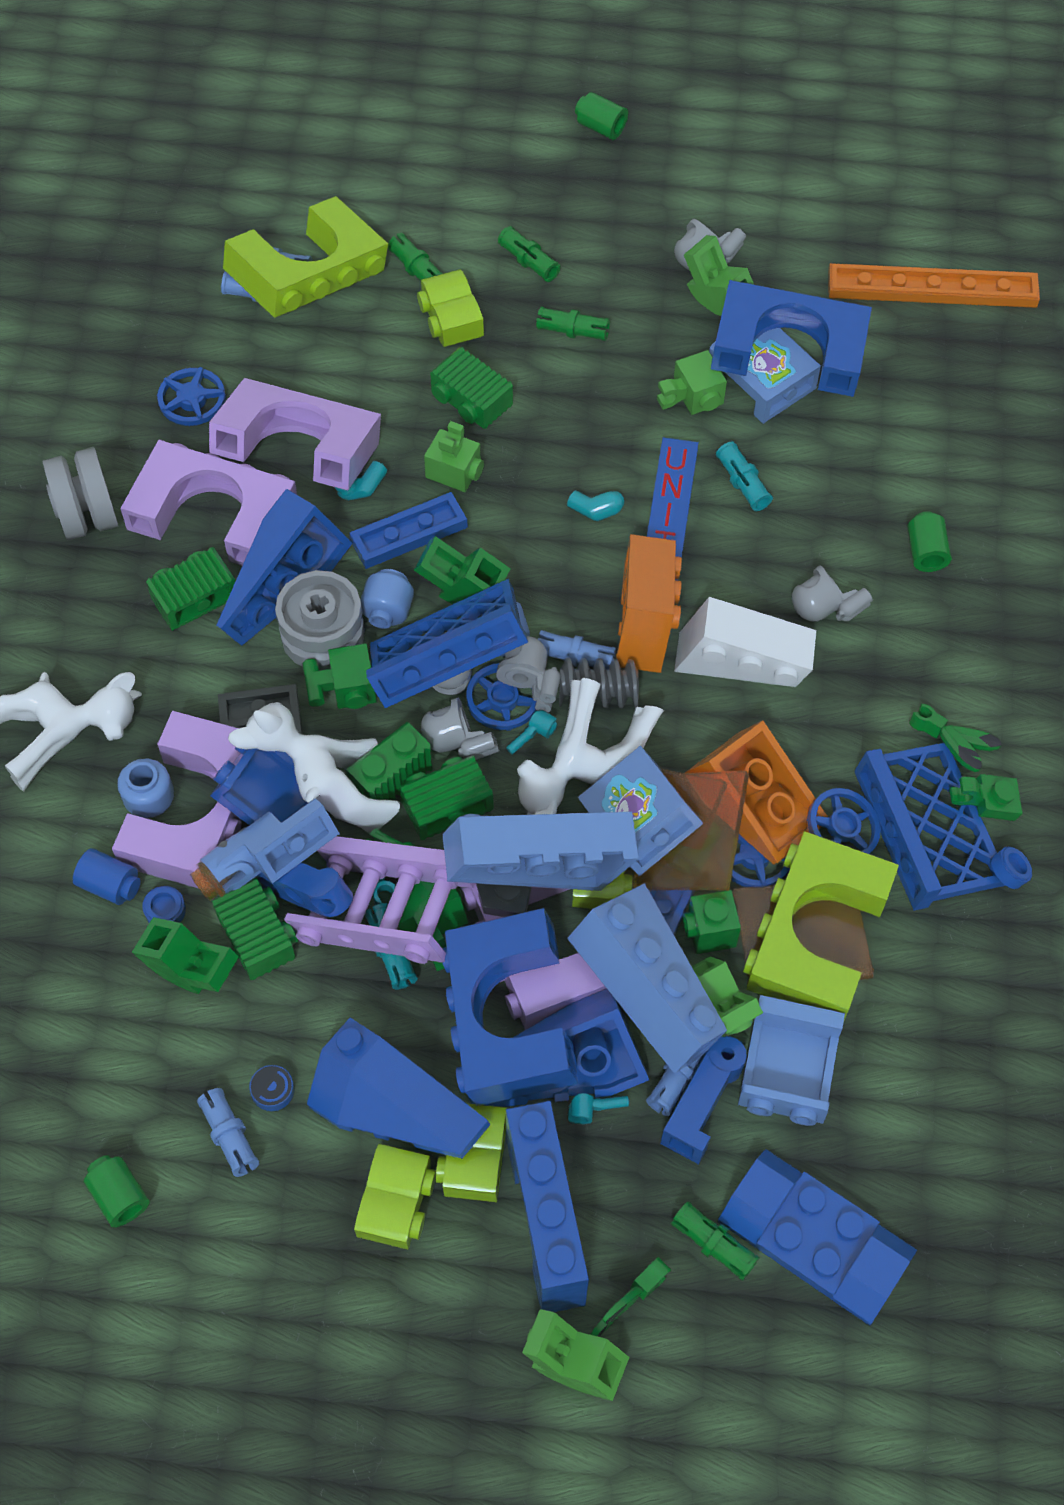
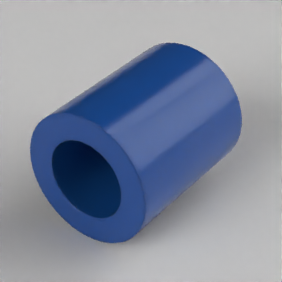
(106, 877)

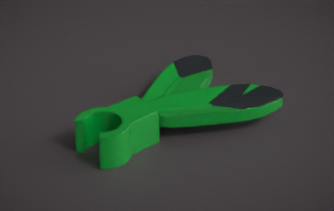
(958, 739)
(642, 1287)

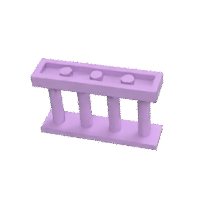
(376, 861)

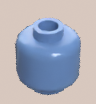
(387, 598)
(145, 788)

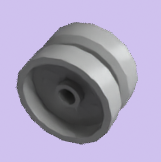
(80, 493)
(317, 615)

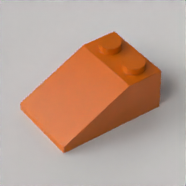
(775, 794)

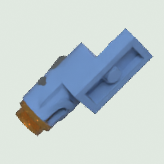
(264, 848)

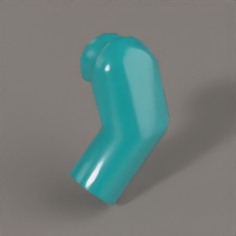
(365, 485)
(598, 507)

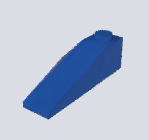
(288, 543)
(602, 1049)
(380, 1091)

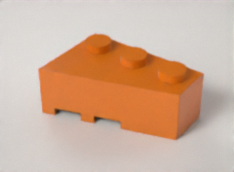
(648, 601)

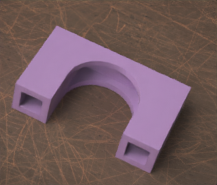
(262, 409)
(179, 473)
(176, 849)
(546, 989)

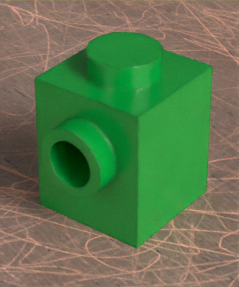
(712, 922)

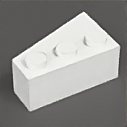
(744, 646)

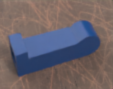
(313, 889)
(718, 1068)

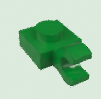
(993, 795)

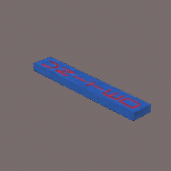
(673, 491)

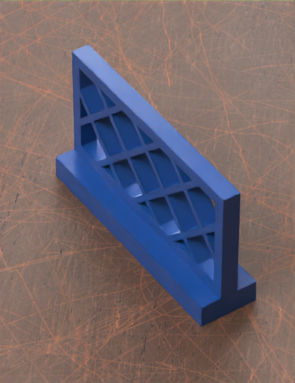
(440, 657)
(899, 824)

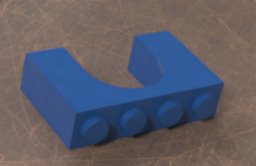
(834, 324)
(479, 960)
(551, 1220)

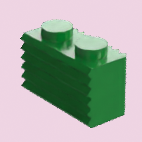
(471, 388)
(191, 588)
(391, 763)
(444, 795)
(255, 929)

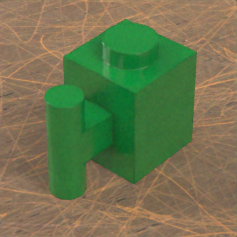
(345, 677)

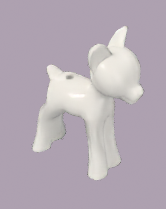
(108, 709)
(315, 765)
(543, 789)

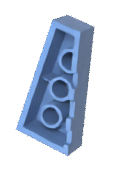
(541, 849)
(649, 976)

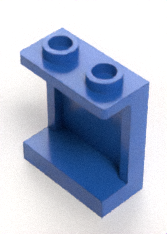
(258, 785)

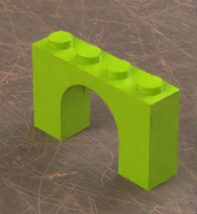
(286, 283)
(816, 873)

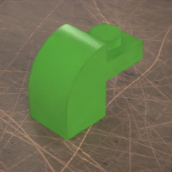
(712, 274)
(733, 1006)
(574, 1357)

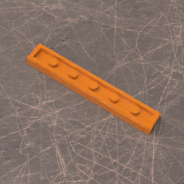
(933, 285)

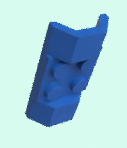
(817, 1235)

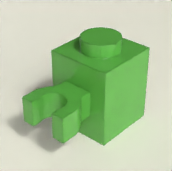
(694, 384)
(453, 458)

